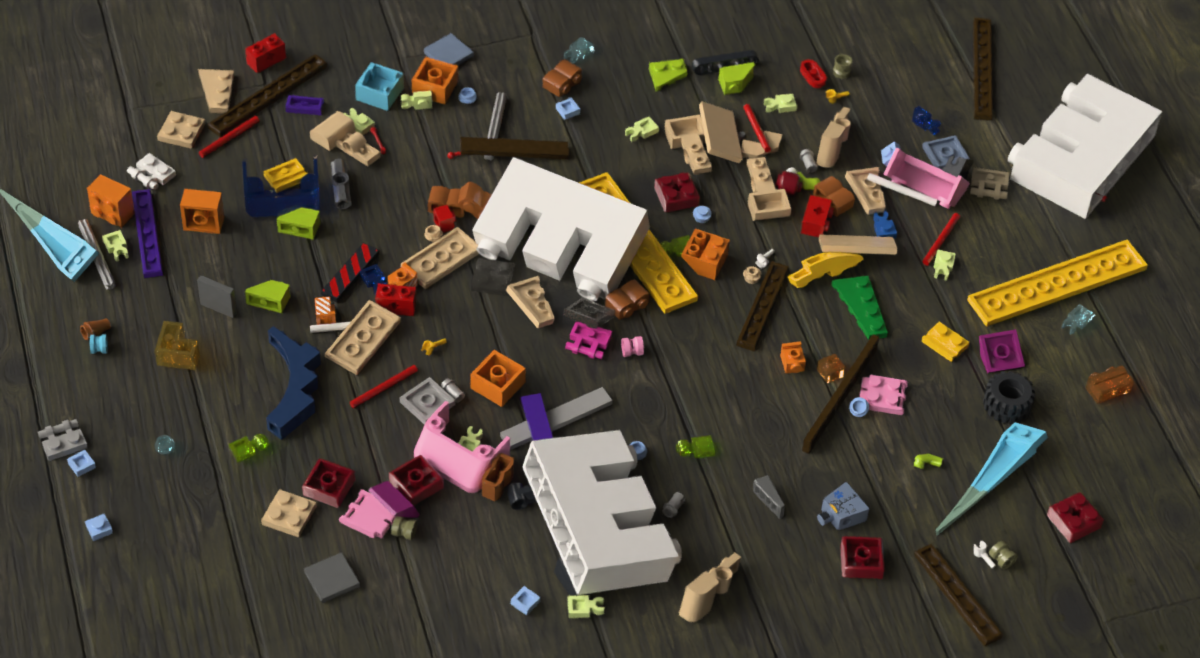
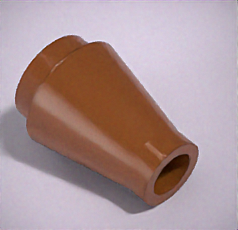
(94, 328)

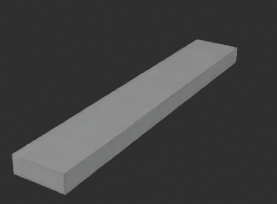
(561, 416)

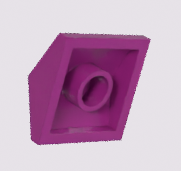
(1001, 351)
(393, 500)

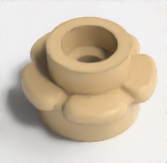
(433, 233)
(752, 275)

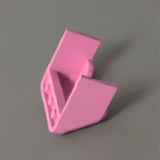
(925, 178)
(453, 460)

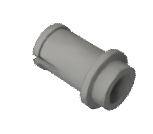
(807, 157)
(450, 387)
(671, 508)

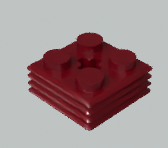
(676, 192)
(416, 480)
(328, 482)
(1075, 517)
(851, 557)

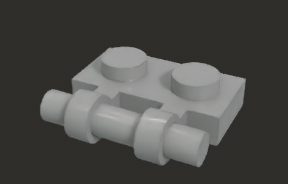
(64, 444)

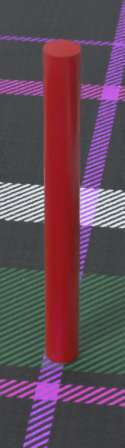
(757, 128)
(229, 136)
(941, 239)
(383, 386)

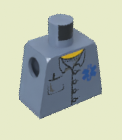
(843, 508)

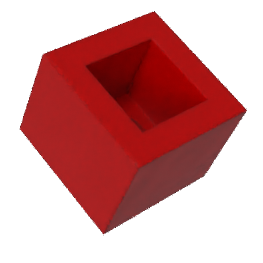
(444, 218)

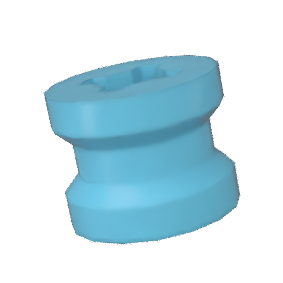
(98, 344)

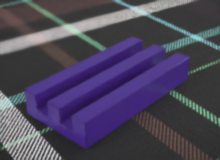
(304, 105)

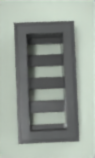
(768, 495)

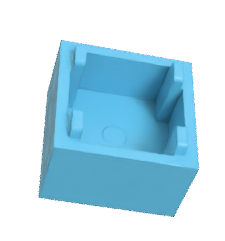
(379, 86)

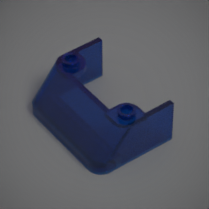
(269, 203)

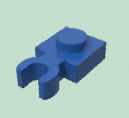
(884, 227)

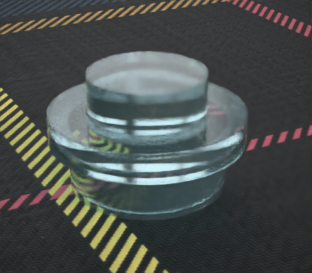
(164, 444)

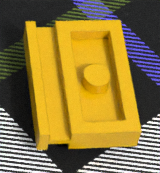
(285, 175)
(945, 341)

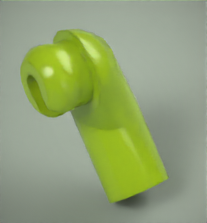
(808, 183)
(929, 459)

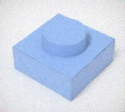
(568, 108)
(888, 151)
(81, 463)
(98, 527)
(525, 600)

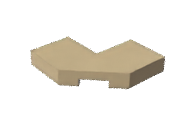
(755, 150)

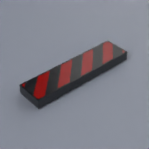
(350, 272)

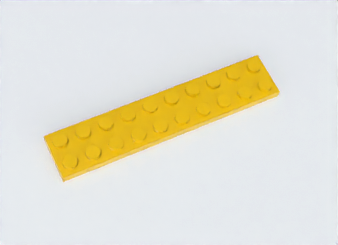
(651, 261)
(1056, 282)

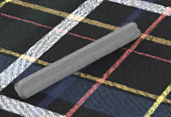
(496, 118)
(99, 261)

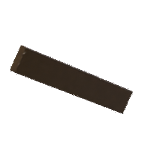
(514, 148)
(762, 306)
(958, 595)

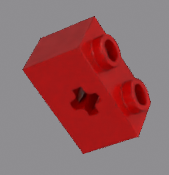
(265, 53)
(816, 216)
(397, 298)

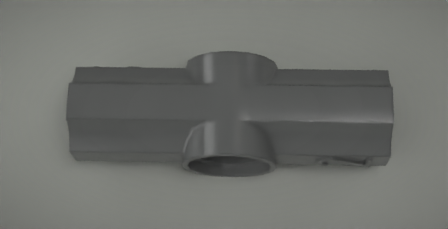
(340, 184)

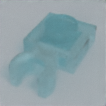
(579, 48)
(1078, 317)

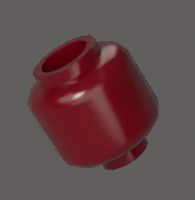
(789, 182)

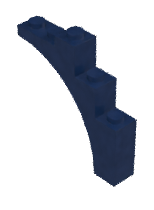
(297, 402)

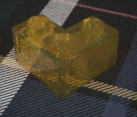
(174, 349)

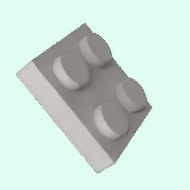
(425, 399)

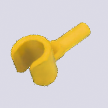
(832, 95)
(429, 345)

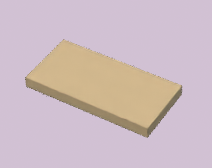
(720, 132)
(858, 244)
(442, 257)
(362, 337)

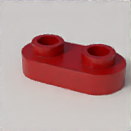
(813, 73)

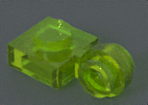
(677, 245)
(701, 447)
(244, 448)

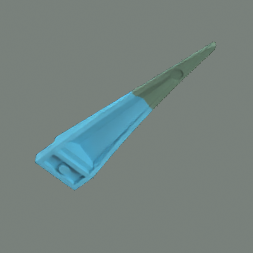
(66, 249)
(1012, 450)

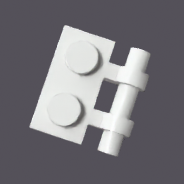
(155, 169)

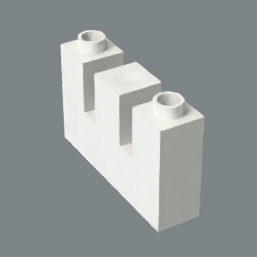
(1085, 145)
(563, 219)
(599, 513)

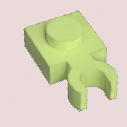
(419, 100)
(783, 103)
(361, 122)
(643, 128)
(116, 244)
(944, 263)
(472, 441)
(581, 606)

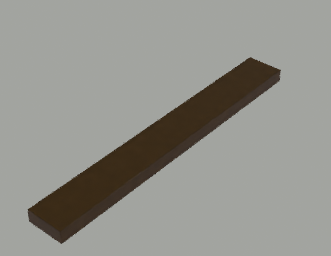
(982, 69)
(267, 95)
(840, 394)

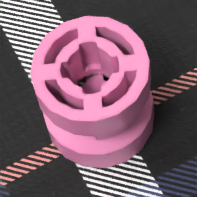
(632, 346)

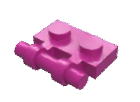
(595, 337)

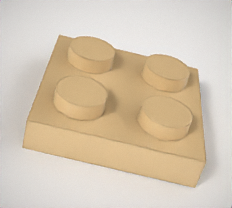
(181, 129)
(289, 513)

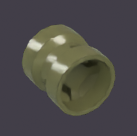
(842, 66)
(404, 528)
(1003, 555)

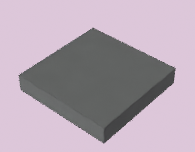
(217, 296)
(331, 577)

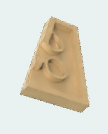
(217, 88)
(866, 191)
(532, 301)

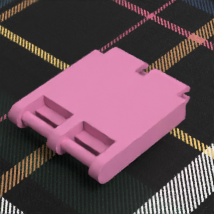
(884, 394)
(368, 517)

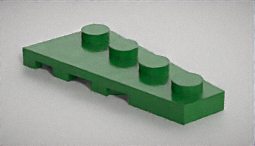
(862, 303)

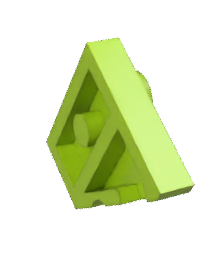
(667, 72)

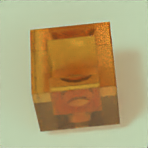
(831, 368)

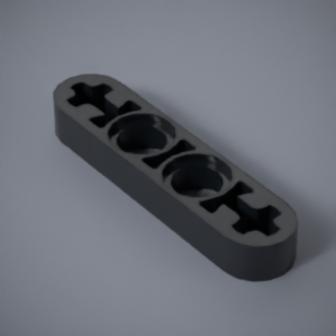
(701, 67)

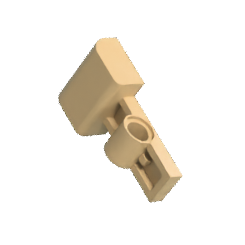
(340, 132)
(689, 134)
(832, 139)
(767, 201)
(701, 592)

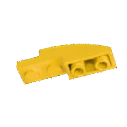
(829, 262)

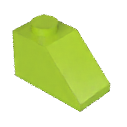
(735, 78)
(300, 223)
(269, 295)

